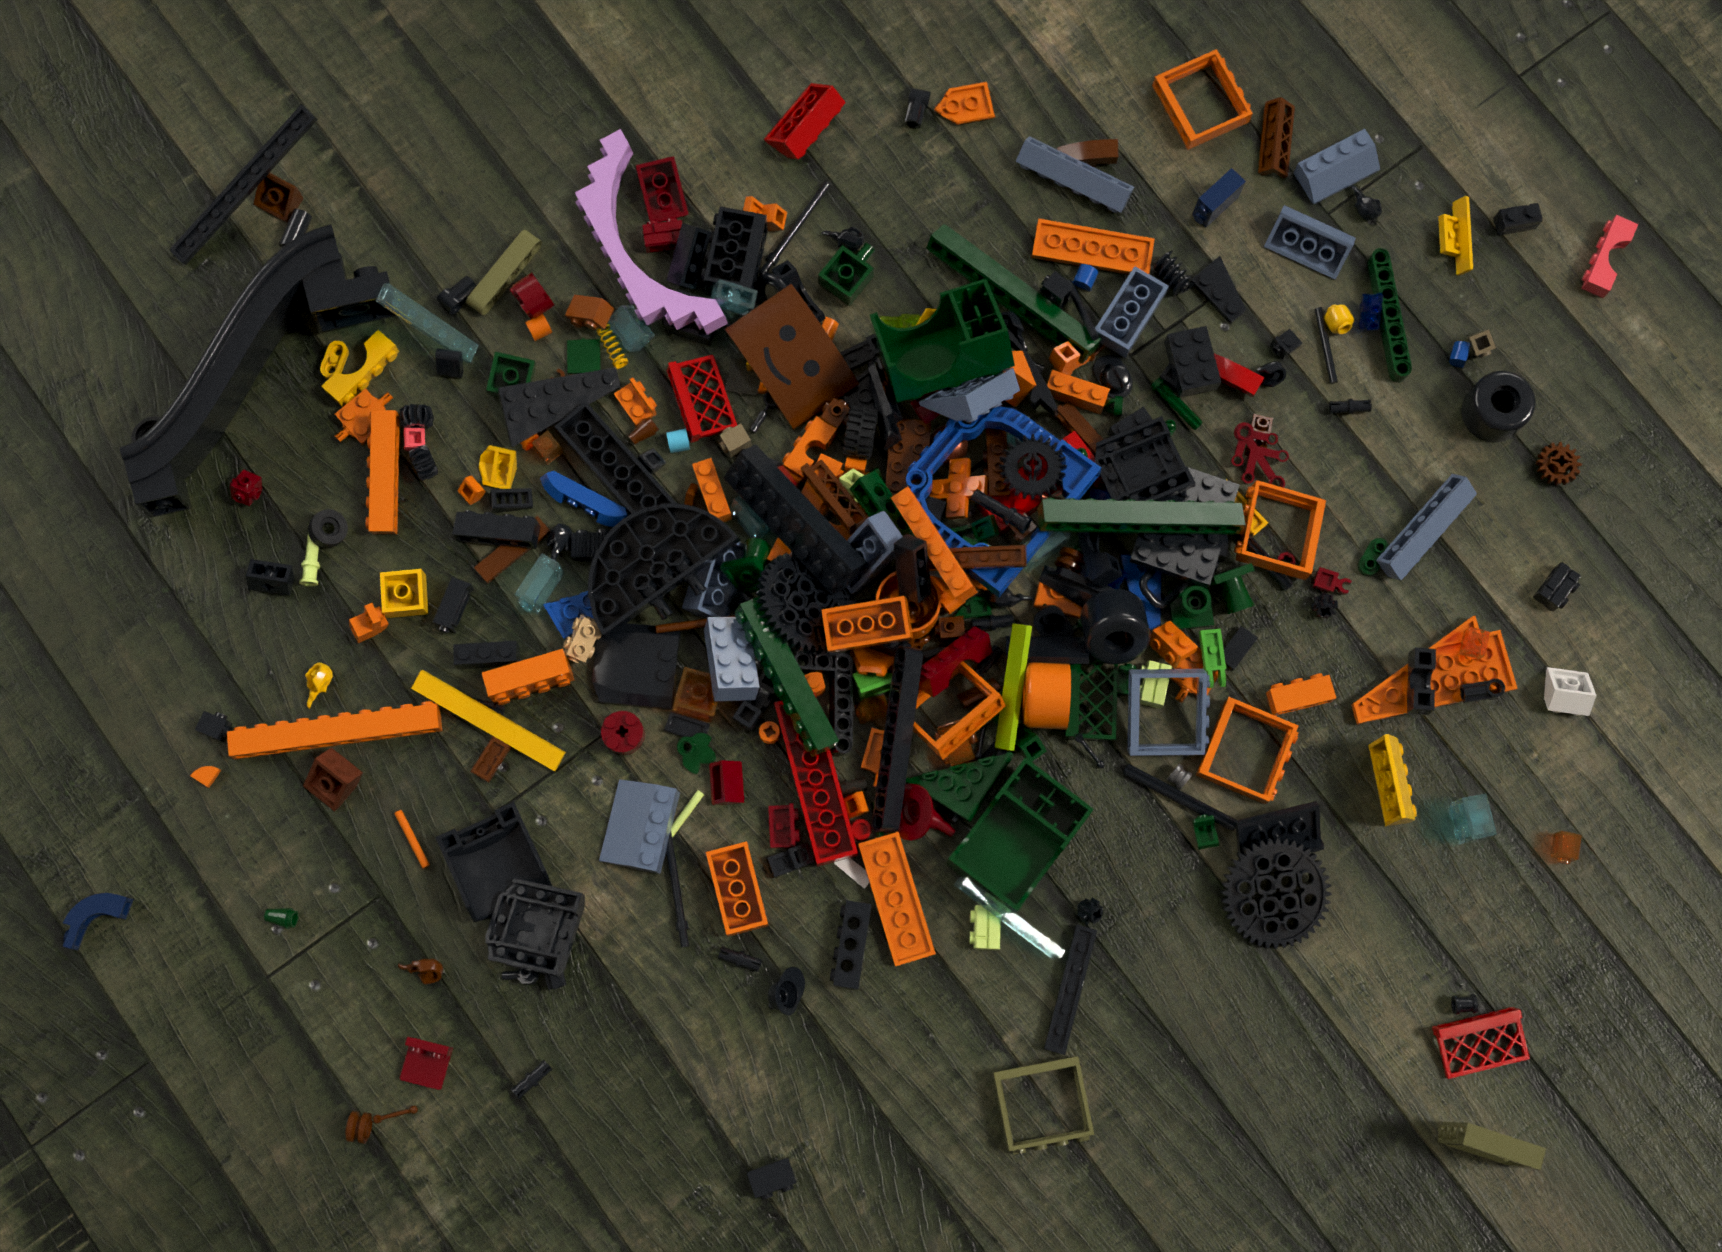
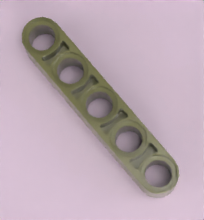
(504, 272)

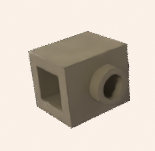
(1481, 343)
(734, 440)

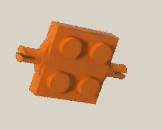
(356, 413)
(1189, 685)
(873, 751)

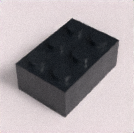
(1192, 361)

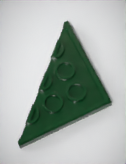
(965, 785)

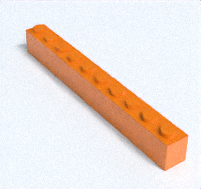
(334, 731)

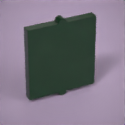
(583, 356)

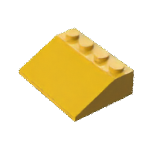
(1392, 781)

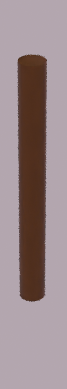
(683, 625)

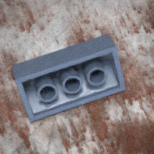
(1338, 166)
(1310, 242)
(718, 587)

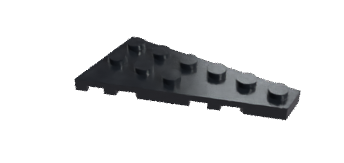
(542, 403)

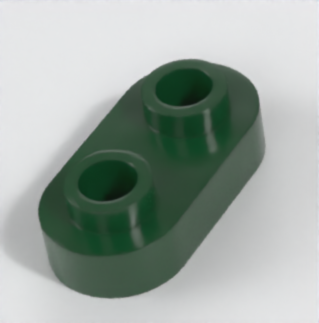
(1371, 555)

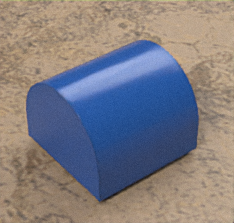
(1085, 277)
(1459, 353)

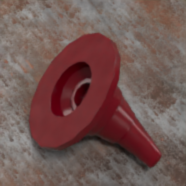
(920, 815)

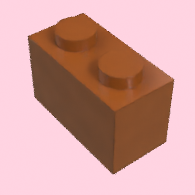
(589, 312)

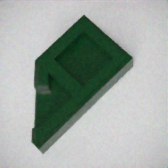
(975, 608)

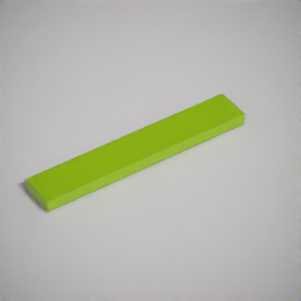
(1013, 686)

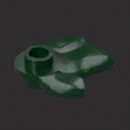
(699, 751)

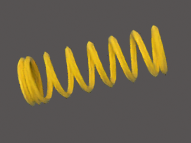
(617, 364)

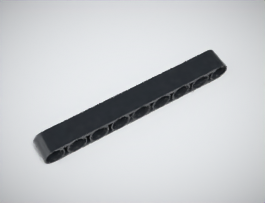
(897, 739)

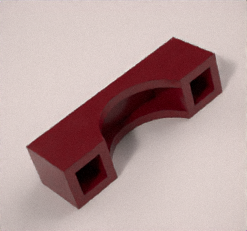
(937, 671)

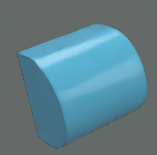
(678, 440)

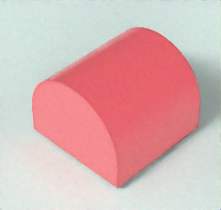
(413, 437)

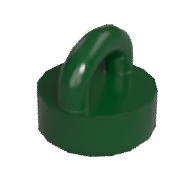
(1118, 403)

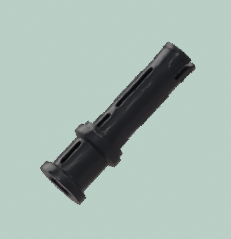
(1009, 515)

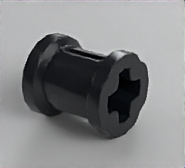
(1464, 1004)

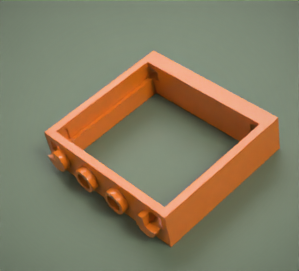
(1177, 115)
(1293, 498)
(971, 722)
(1283, 755)

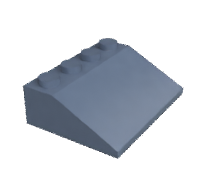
(973, 396)
(640, 826)

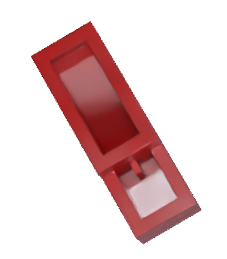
(1238, 376)

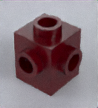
(246, 487)

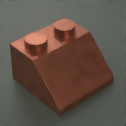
(332, 778)

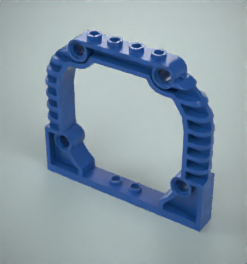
(1080, 475)

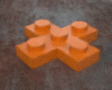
(958, 488)

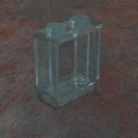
(1048, 549)
(539, 584)

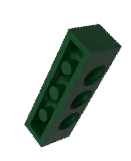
(876, 497)

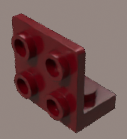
(426, 1063)

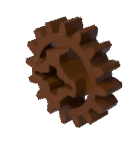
(1551, 466)

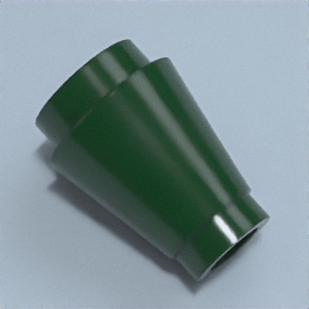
(282, 917)

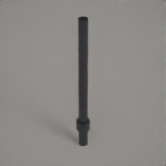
(773, 258)
(681, 924)

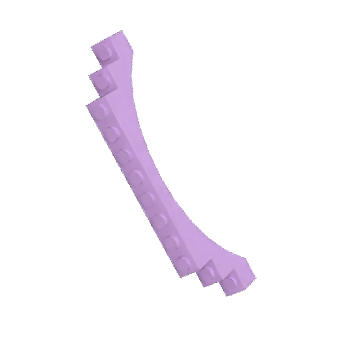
(650, 297)

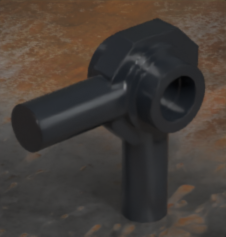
(524, 976)

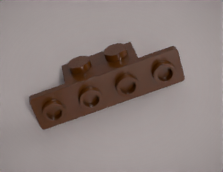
(996, 443)

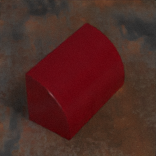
(726, 782)

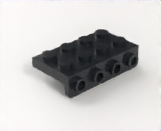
(1295, 823)

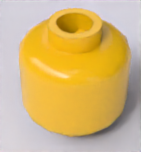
(1339, 319)

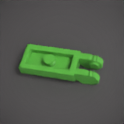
(1213, 655)

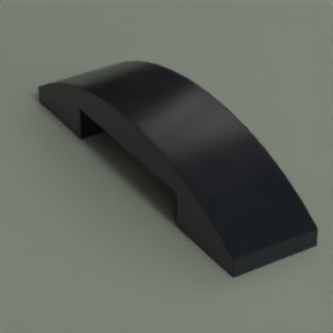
(861, 353)

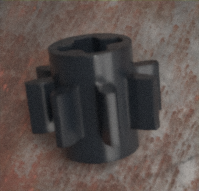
(1324, 605)
(1090, 911)

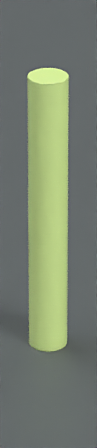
(686, 812)

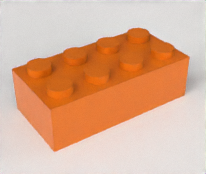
(867, 624)
(528, 677)
(737, 889)

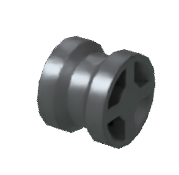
(1179, 776)

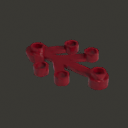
(1257, 453)

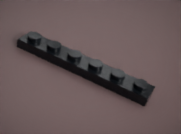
(1070, 989)

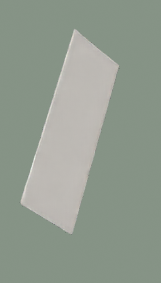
(854, 870)

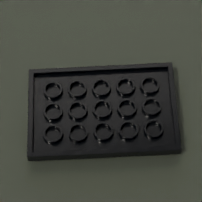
(1187, 555)

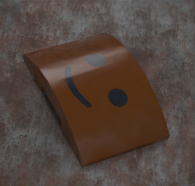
(792, 356)

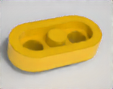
(332, 360)

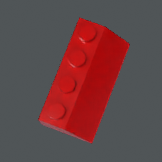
(805, 120)

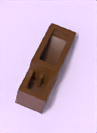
(1093, 151)

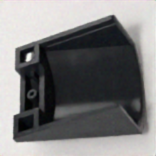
(489, 858)

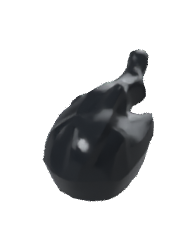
(1367, 207)
(849, 238)
(1014, 326)
(1273, 373)
(559, 536)
(1007, 599)

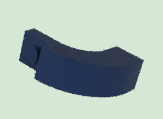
(89, 909)

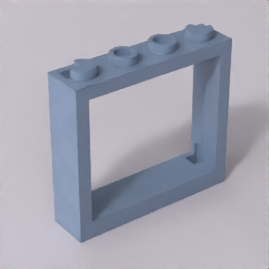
(1202, 719)

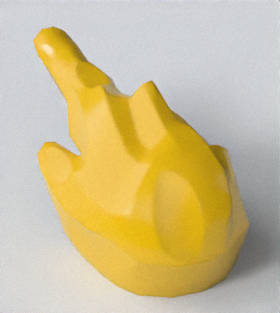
(318, 679)

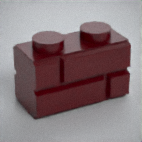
(661, 235)

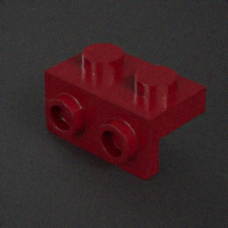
(783, 826)

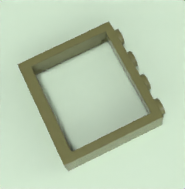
(1058, 1139)
(1491, 1145)

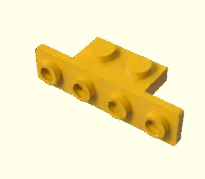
(1456, 235)

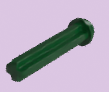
(1176, 403)

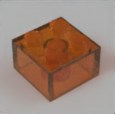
(695, 696)

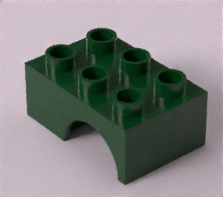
(953, 346)
(1020, 835)

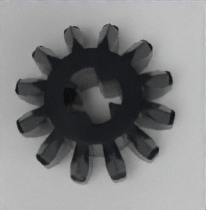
(416, 416)
(423, 462)

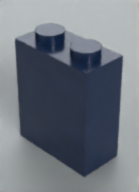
(1218, 197)

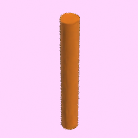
(412, 839)

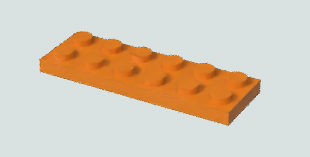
(1092, 246)
(896, 899)

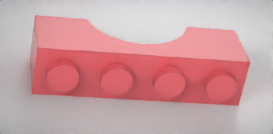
(1601, 276)

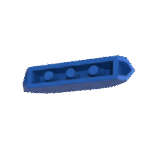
(564, 489)

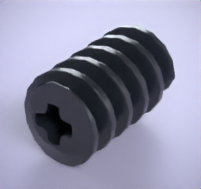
(1172, 274)

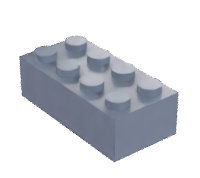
(1130, 311)
(875, 545)
(730, 660)

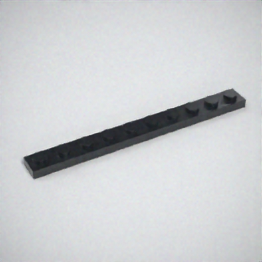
(243, 184)

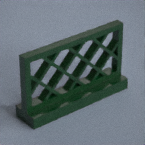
(1074, 722)

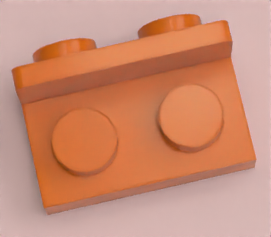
(636, 402)

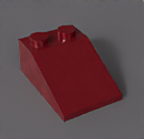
(662, 189)

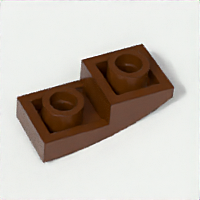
(1260, 424)

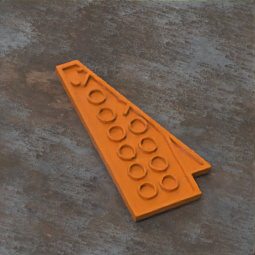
(1451, 671)

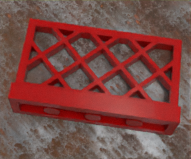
(684, 397)
(1476, 1024)

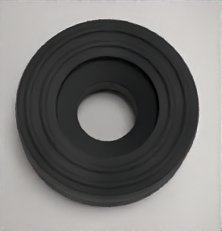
(323, 539)

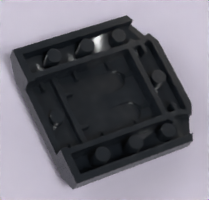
(1142, 464)
(636, 667)
(534, 927)

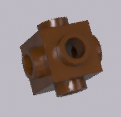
(836, 413)

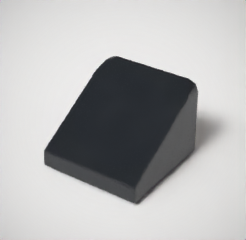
(652, 461)

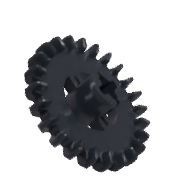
(1032, 448)

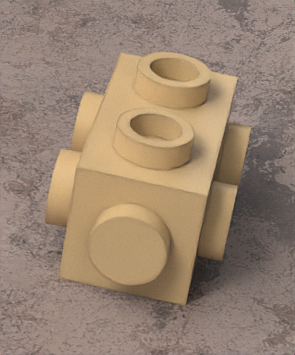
(581, 642)

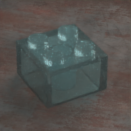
(1472, 819)

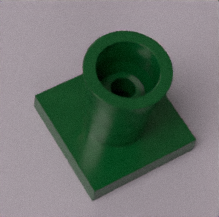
(746, 570)
(1234, 589)
(1190, 617)

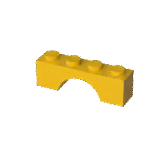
(346, 386)

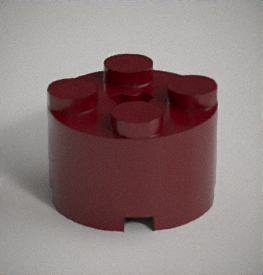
(531, 296)
(612, 726)

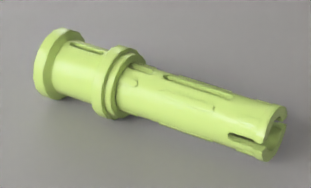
(310, 564)

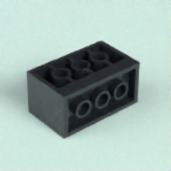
(735, 248)

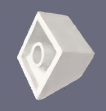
(1569, 692)

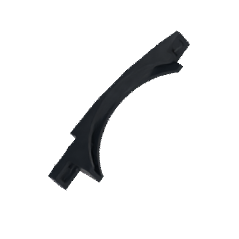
(1040, 393)

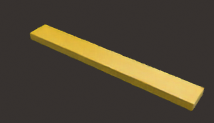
(488, 720)

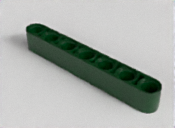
(1386, 323)

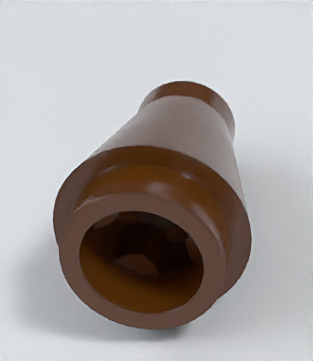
(643, 431)

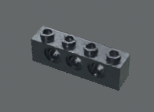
(861, 912)

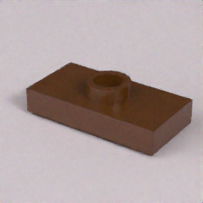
(490, 759)

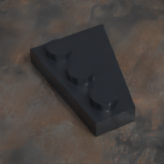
(1219, 290)

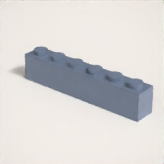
(1074, 174)
(1426, 527)

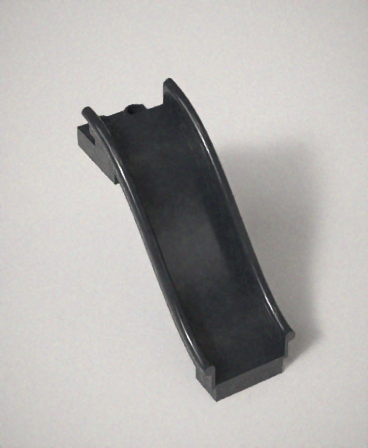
(296, 277)

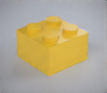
(404, 593)

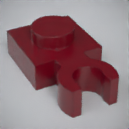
(1328, 581)

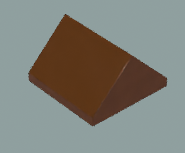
(277, 197)

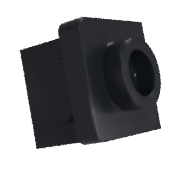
(1285, 344)

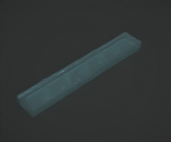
(426, 321)
(1009, 918)

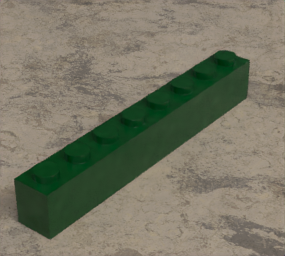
(787, 679)

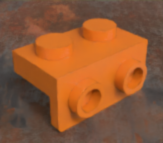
(1172, 644)

